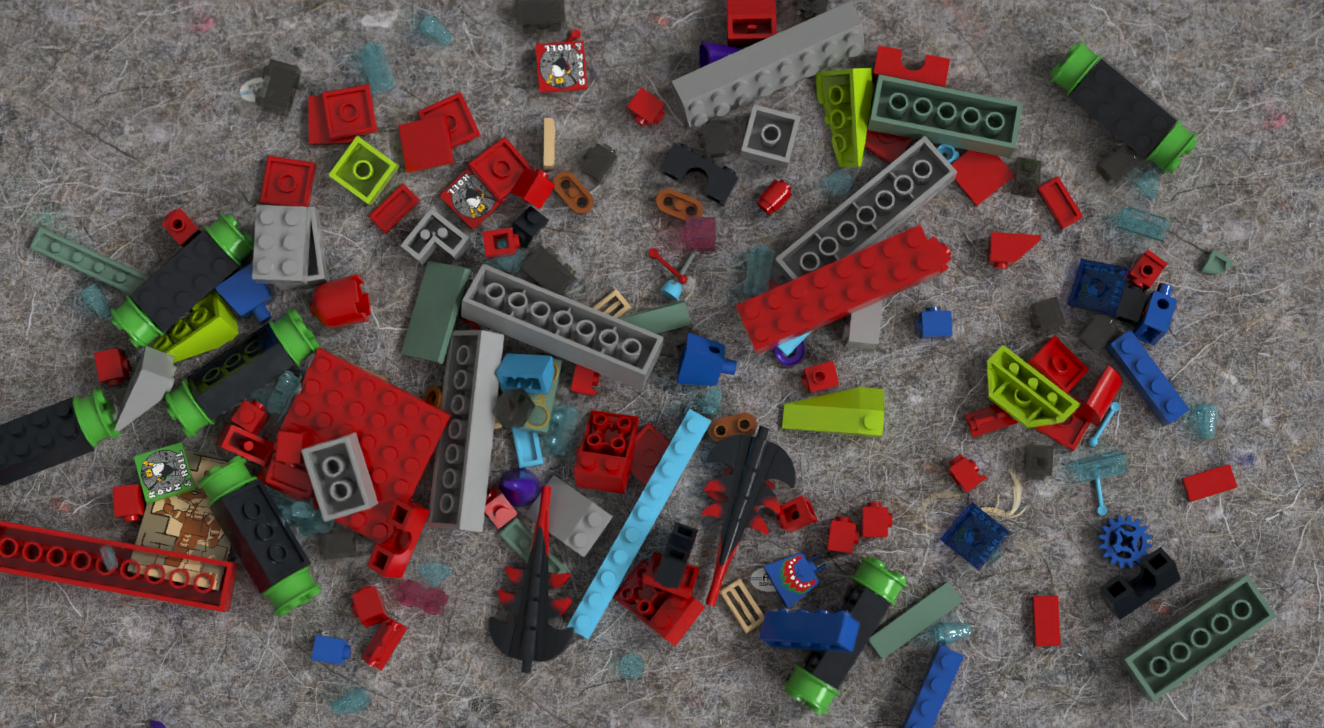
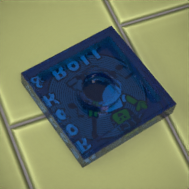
(1098, 287)
(975, 536)

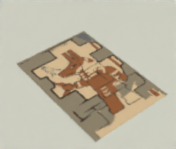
(185, 527)

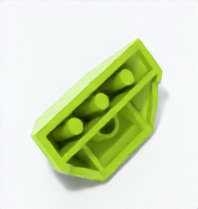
(1025, 391)

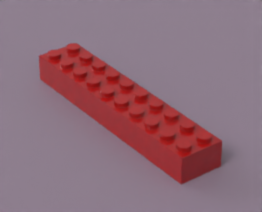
(78, 562)

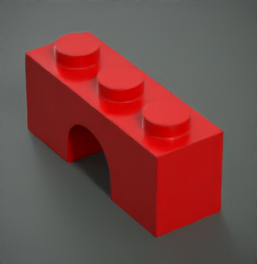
(889, 64)
(394, 555)

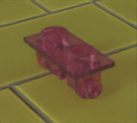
(411, 595)

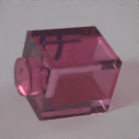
(699, 234)

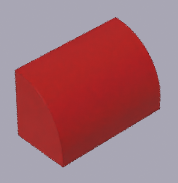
(1100, 396)

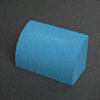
(526, 371)

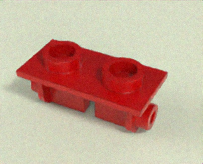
(988, 420)
(384, 643)

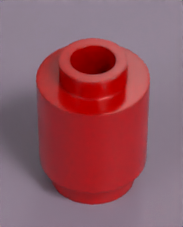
(774, 197)

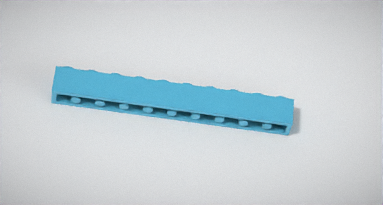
(639, 523)

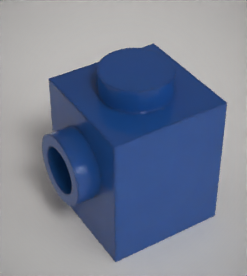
(934, 323)
(331, 649)

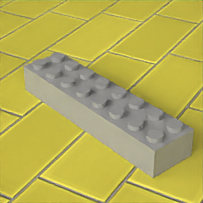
(769, 65)
(871, 211)
(562, 326)
(466, 443)

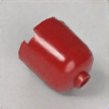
(341, 302)

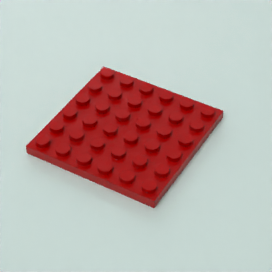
(391, 425)

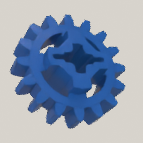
(1130, 550)

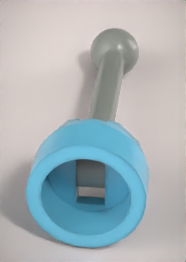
(673, 288)

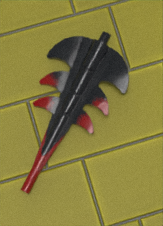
(753, 463)
(530, 636)

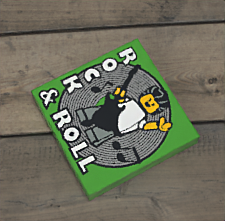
(164, 473)

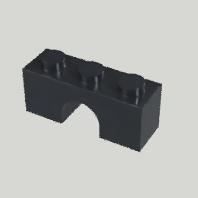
(683, 161)
(676, 556)
(1156, 575)

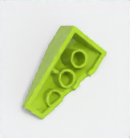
(844, 412)

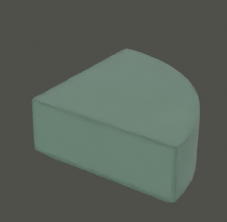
(1215, 263)

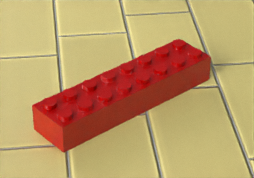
(839, 289)

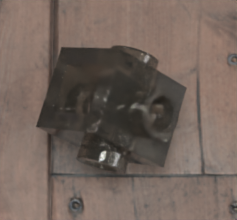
(809, 8)

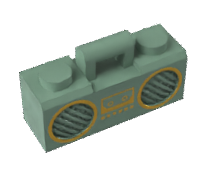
(541, 417)

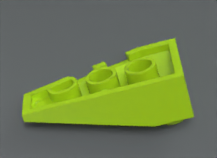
(847, 105)
(203, 330)

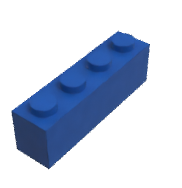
(1147, 378)
(809, 630)
(933, 688)

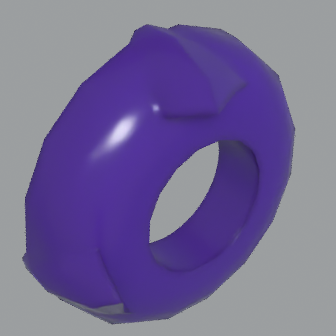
(793, 360)

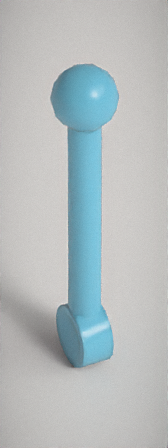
(1114, 407)
(1101, 510)

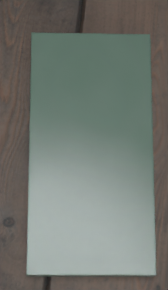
(435, 312)

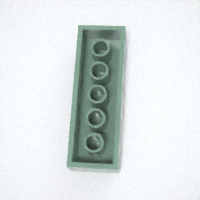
(945, 116)
(1197, 637)

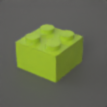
(364, 170)

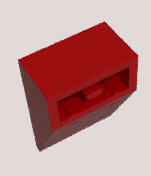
(750, 21)
(606, 452)
(659, 609)

